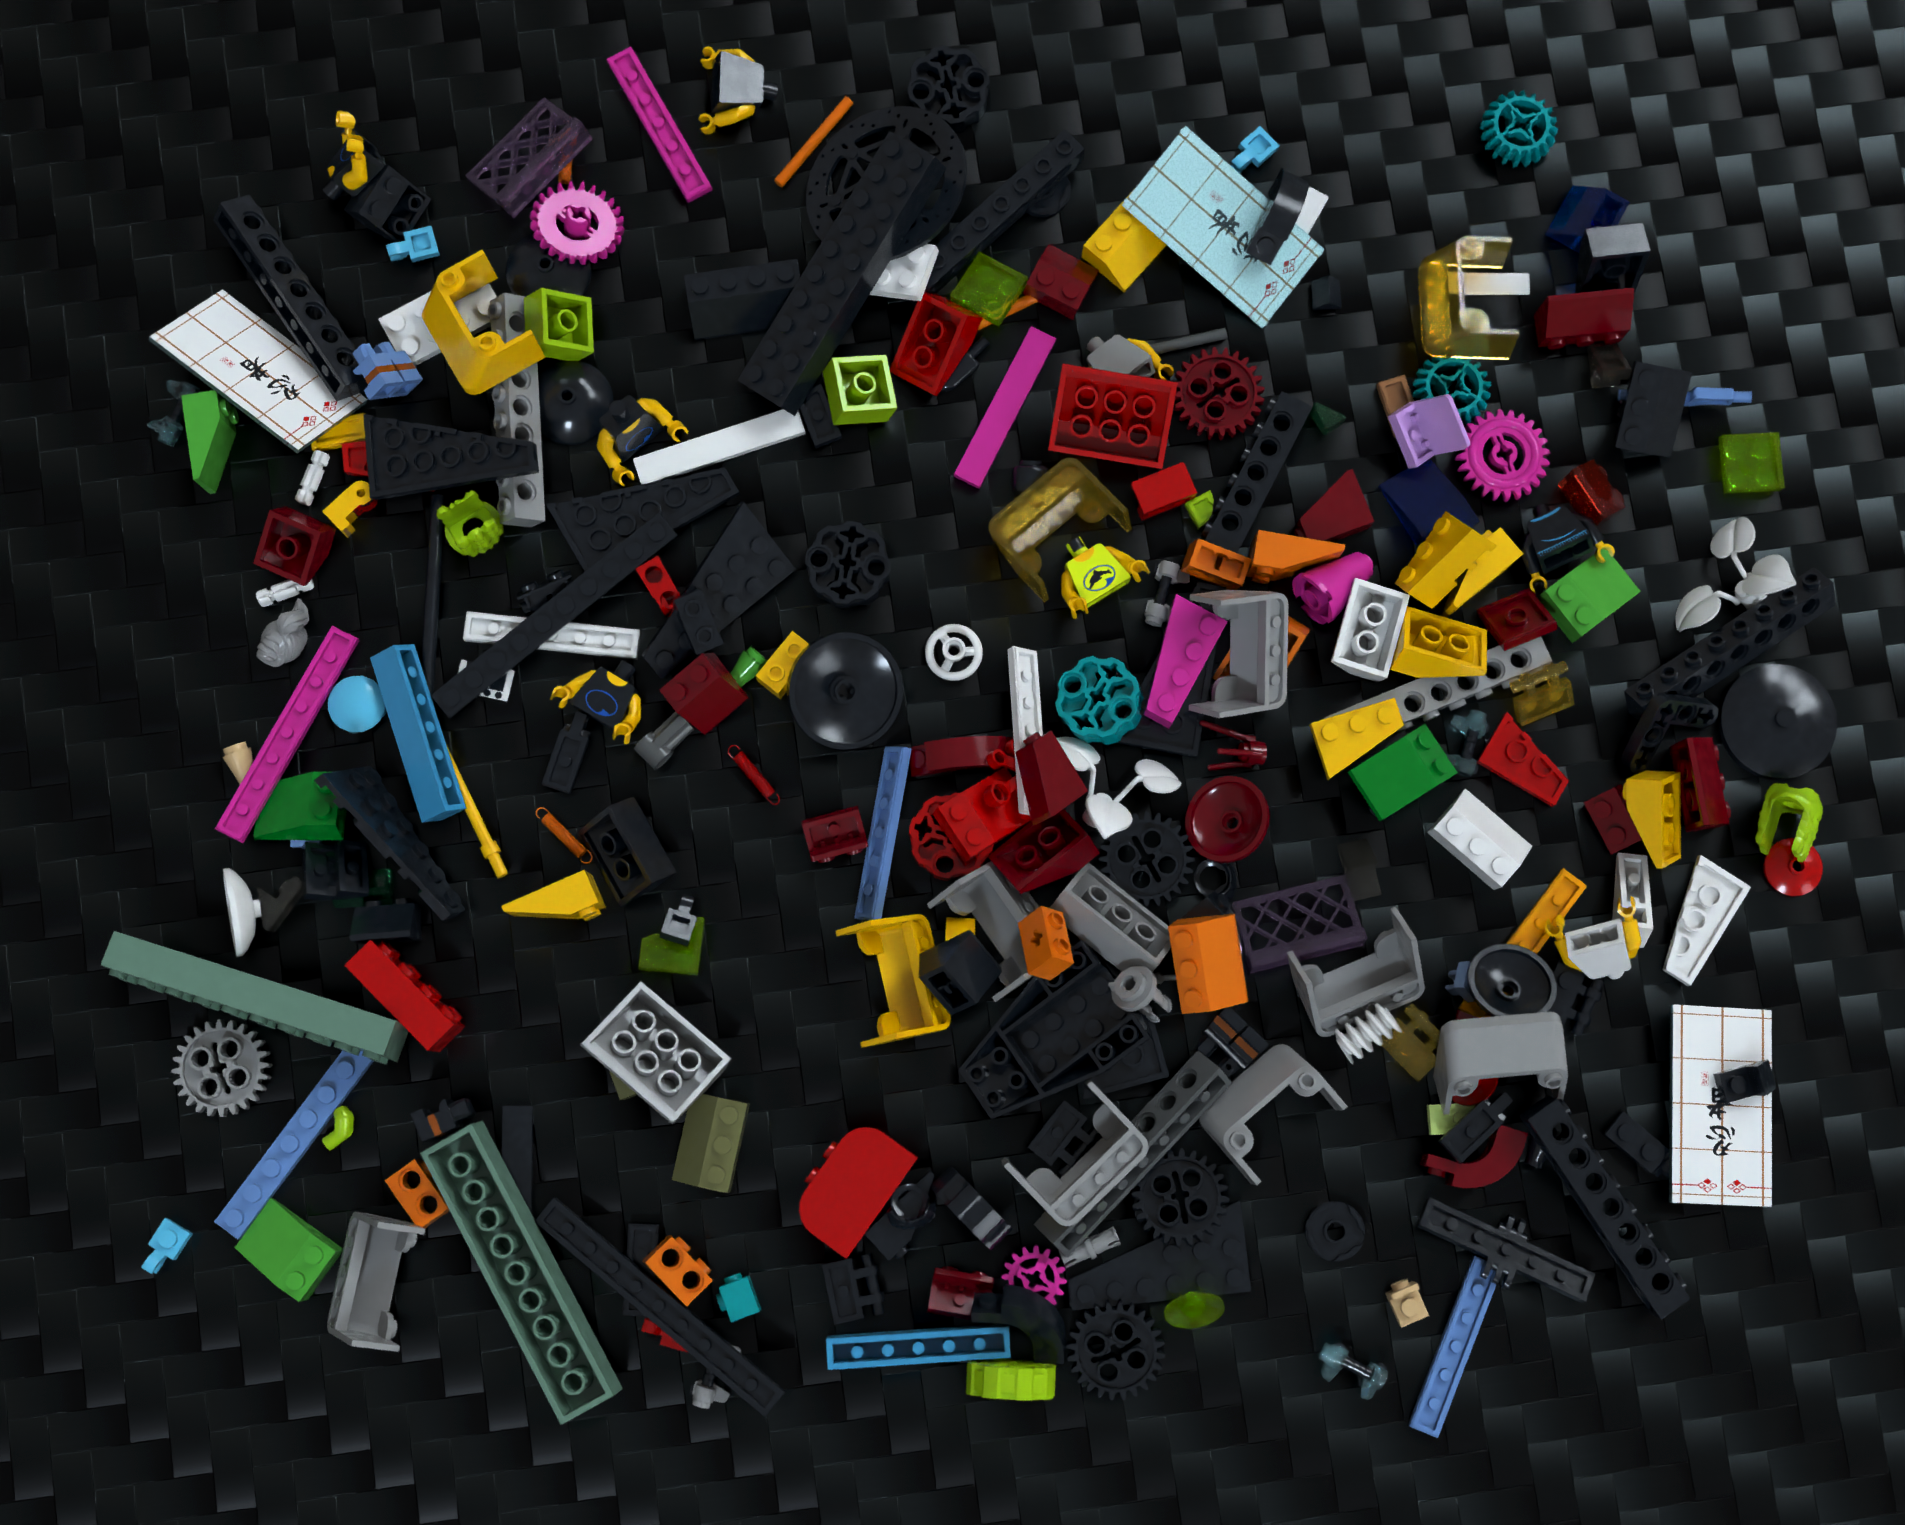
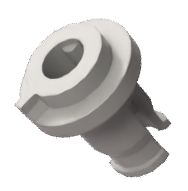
(1135, 990)

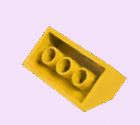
(1122, 248)

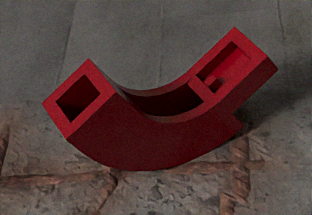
(955, 754)
(1496, 1160)

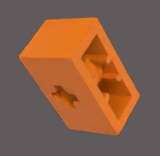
(1045, 943)

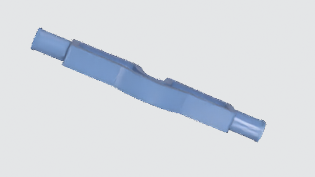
(1709, 396)

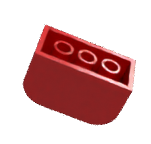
(852, 1186)

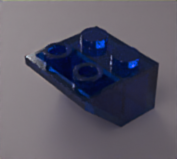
(1583, 210)

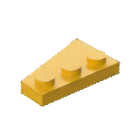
(1354, 733)

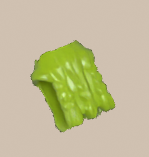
(478, 539)
(1784, 799)

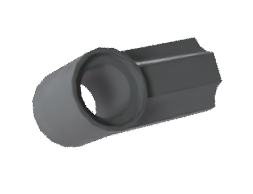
(659, 745)

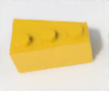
(1442, 559)

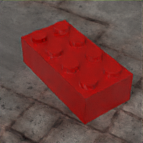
(405, 996)

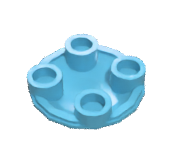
(356, 704)

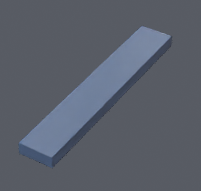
(883, 833)
(1453, 1350)

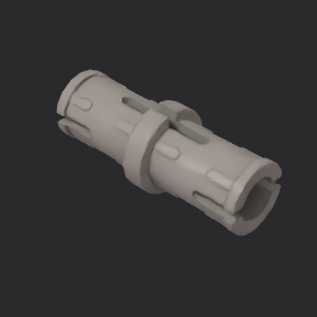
(1092, 1246)

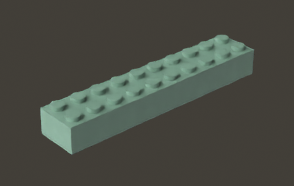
(262, 999)
(521, 1271)

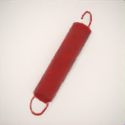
(753, 774)

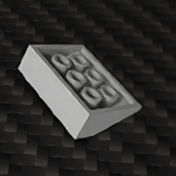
(656, 1052)

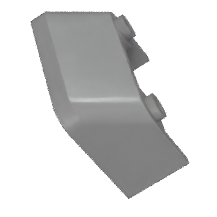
(1256, 652)
(998, 911)
(1386, 977)
(1497, 1049)
(1252, 1091)
(1095, 1173)
(367, 1280)

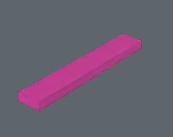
(659, 124)
(1005, 407)

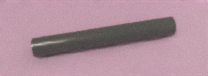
(1189, 341)

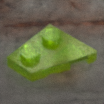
(670, 957)

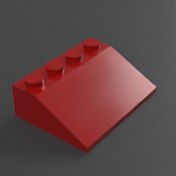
(1112, 416)

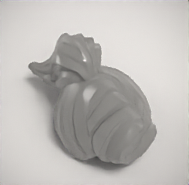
(285, 637)

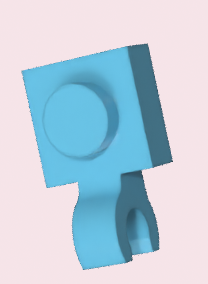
(1255, 149)
(418, 244)
(167, 1242)

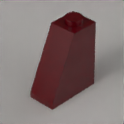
(1337, 513)
(1047, 777)

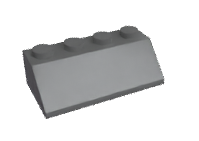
(1112, 921)

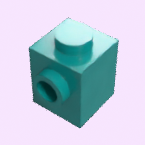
(738, 1297)

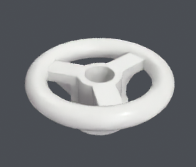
(941, 633)

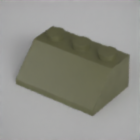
(711, 1143)

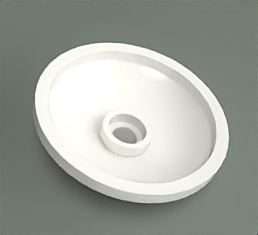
(241, 911)

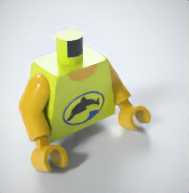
(1096, 574)

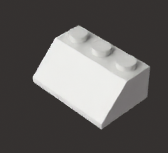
(1370, 630)
(1480, 840)

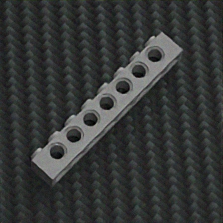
(525, 423)
(1533, 657)

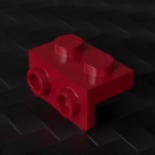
(1613, 819)
(835, 834)
(954, 1291)

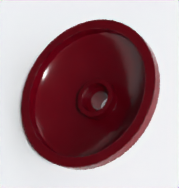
(1216, 808)

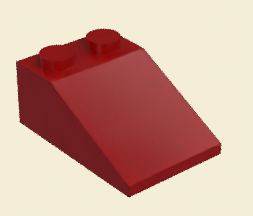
(934, 342)
(974, 824)

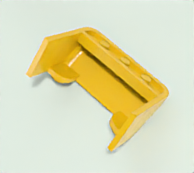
(480, 360)
(898, 949)

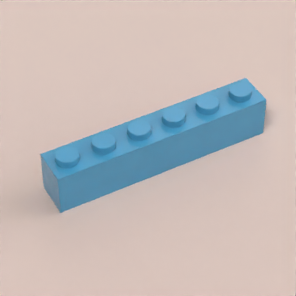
(418, 733)
(918, 1346)

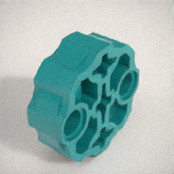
(1118, 694)

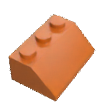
(1207, 963)

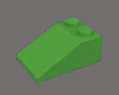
(210, 435)
(1588, 595)
(288, 1250)

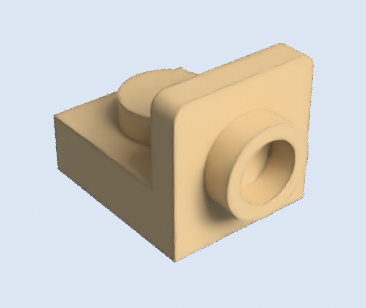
(1406, 1302)

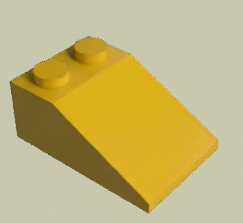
(1488, 568)
(1439, 647)
(1655, 808)
(567, 899)

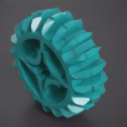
(1512, 111)
(1463, 368)

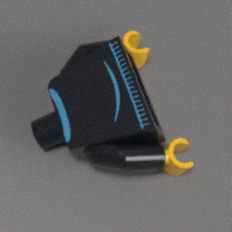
(1557, 539)

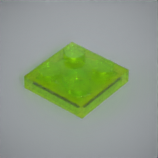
(989, 288)
(1751, 462)

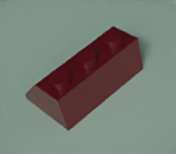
(1584, 318)
(1700, 783)

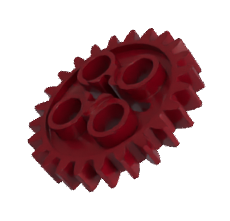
(1232, 413)

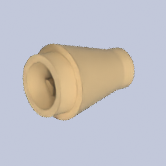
(238, 759)

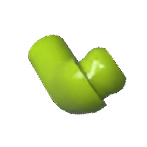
(342, 1127)

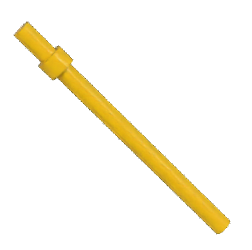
(489, 847)

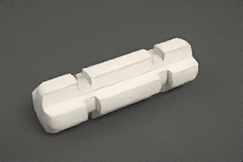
(312, 477)
(281, 592)

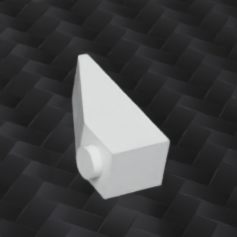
(1633, 881)

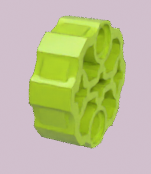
(1011, 1379)

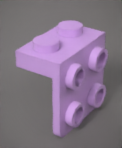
(1428, 429)

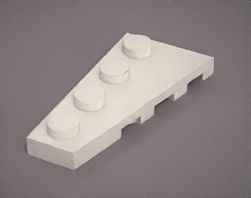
(1704, 915)

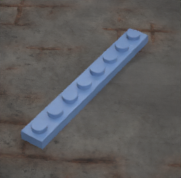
(292, 1143)

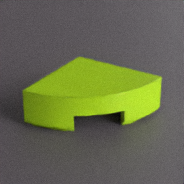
(1200, 508)

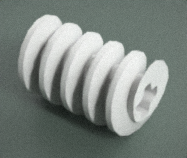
(1366, 1032)

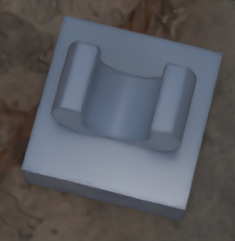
(1460, 982)

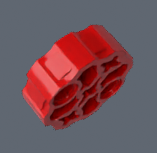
(930, 855)

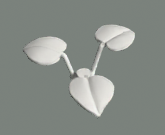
(1767, 577)
(1100, 810)

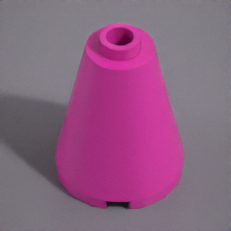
(1329, 585)

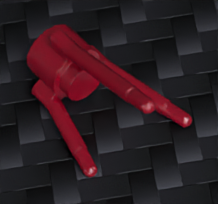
(1249, 752)

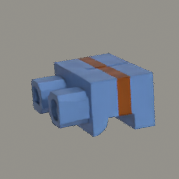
(385, 371)

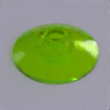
(1194, 1310)

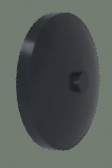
(844, 690)
(1777, 721)

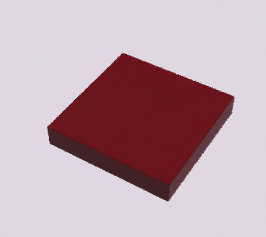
(1517, 619)

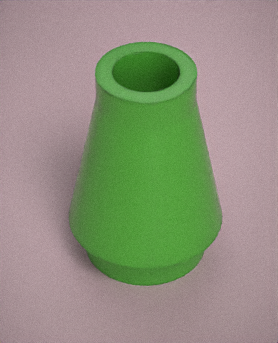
(747, 666)

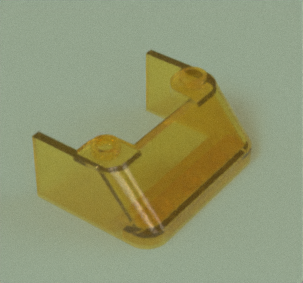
(1446, 324)
(1044, 508)

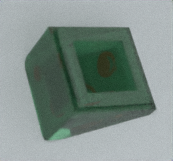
(1326, 418)

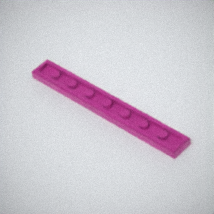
(287, 735)

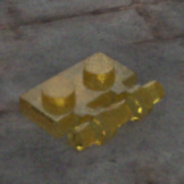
(1545, 699)
(1408, 1048)

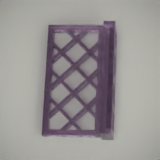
(541, 166)
(1304, 948)

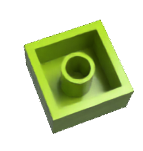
(560, 323)
(859, 389)

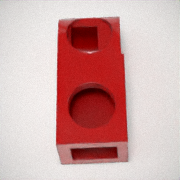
(658, 583)

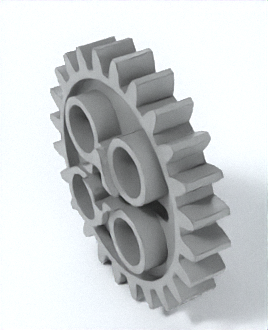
(195, 1077)

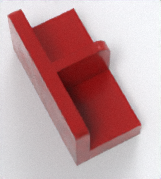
(1163, 490)

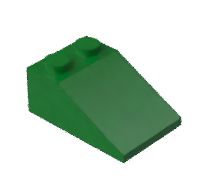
(1402, 772)
(301, 812)

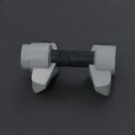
(1157, 610)
(706, 1391)

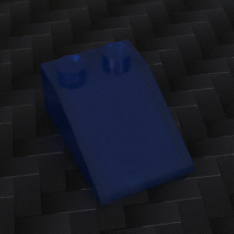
(1422, 497)

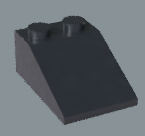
(1612, 257)

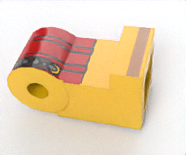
(350, 506)

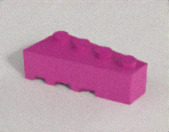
(1184, 650)

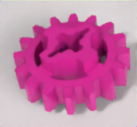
(1039, 1265)

